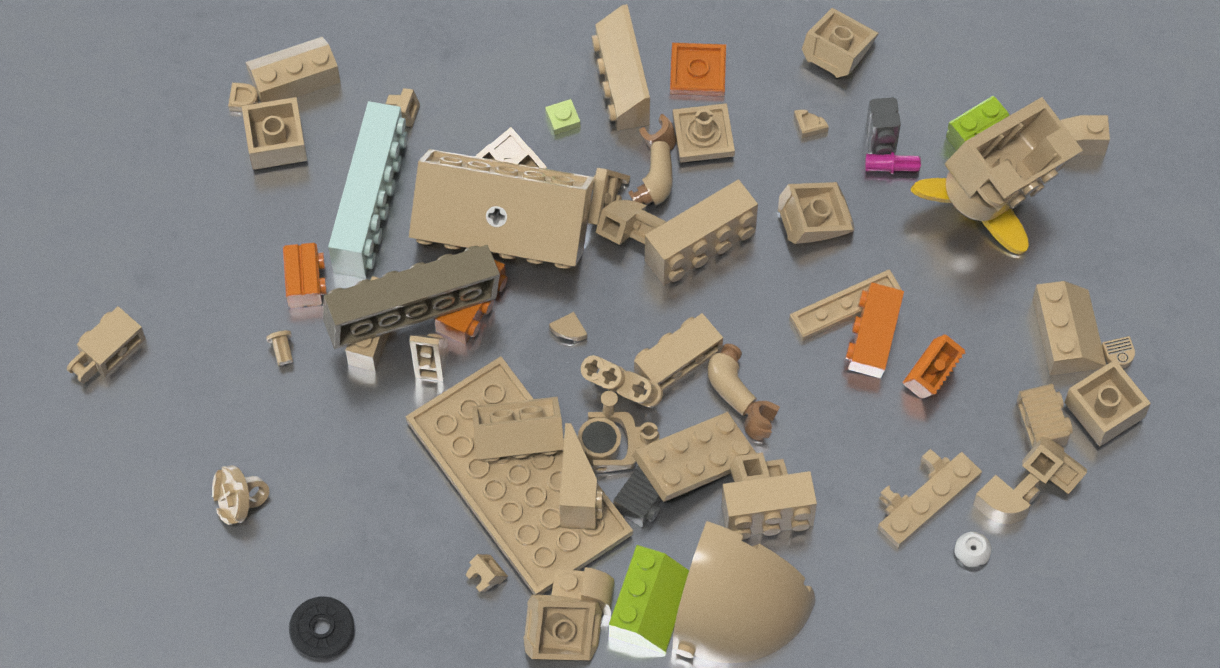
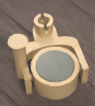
(602, 438)

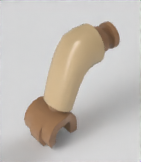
(659, 180)
(724, 378)

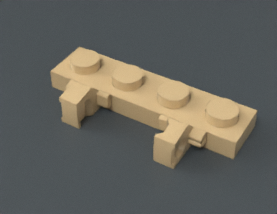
(911, 513)

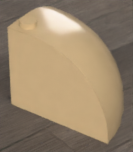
(739, 600)

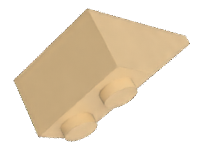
(579, 497)

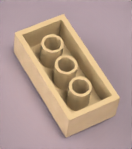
(701, 232)

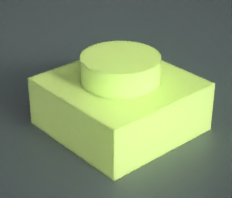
(562, 117)

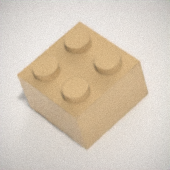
(274, 133)
(1107, 402)

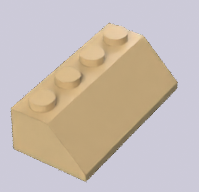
(622, 70)

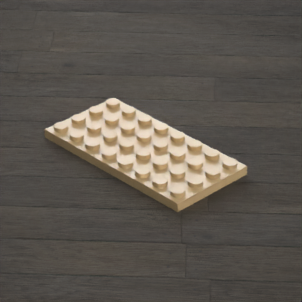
(512, 495)

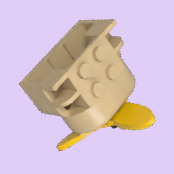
(1002, 169)

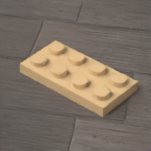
(692, 456)

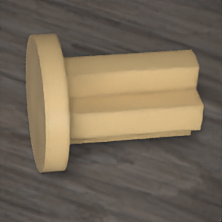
(281, 346)

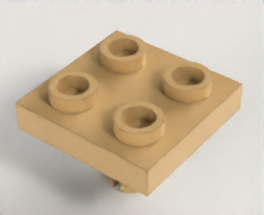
(703, 133)

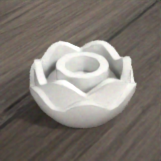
(970, 557)

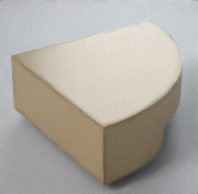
(809, 123)
(568, 328)

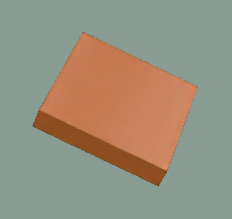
(698, 69)

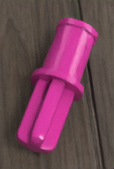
(892, 163)

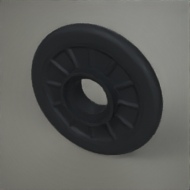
(321, 609)

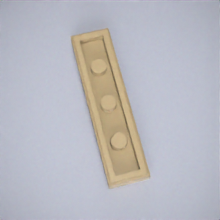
(836, 308)

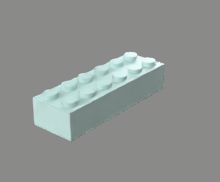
(367, 190)

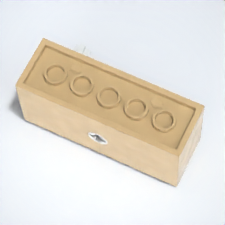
(502, 206)

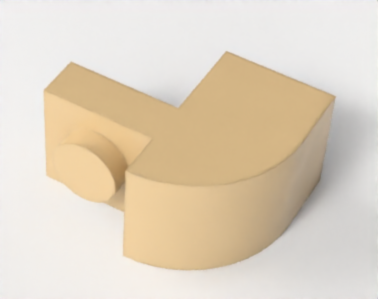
(625, 220)
(1050, 462)
(755, 467)
(1003, 503)
(586, 585)

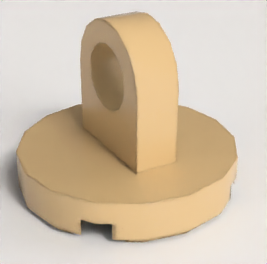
(233, 491)

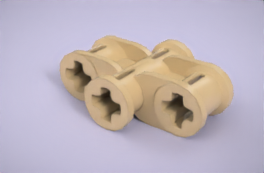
(621, 381)

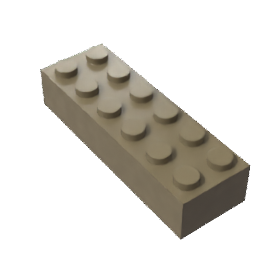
(410, 296)

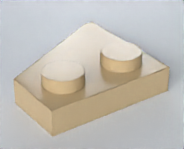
(605, 191)

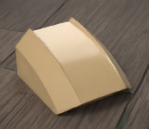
(837, 43)
(814, 212)
(561, 628)

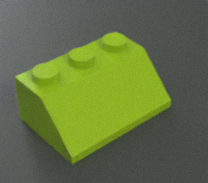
(649, 600)

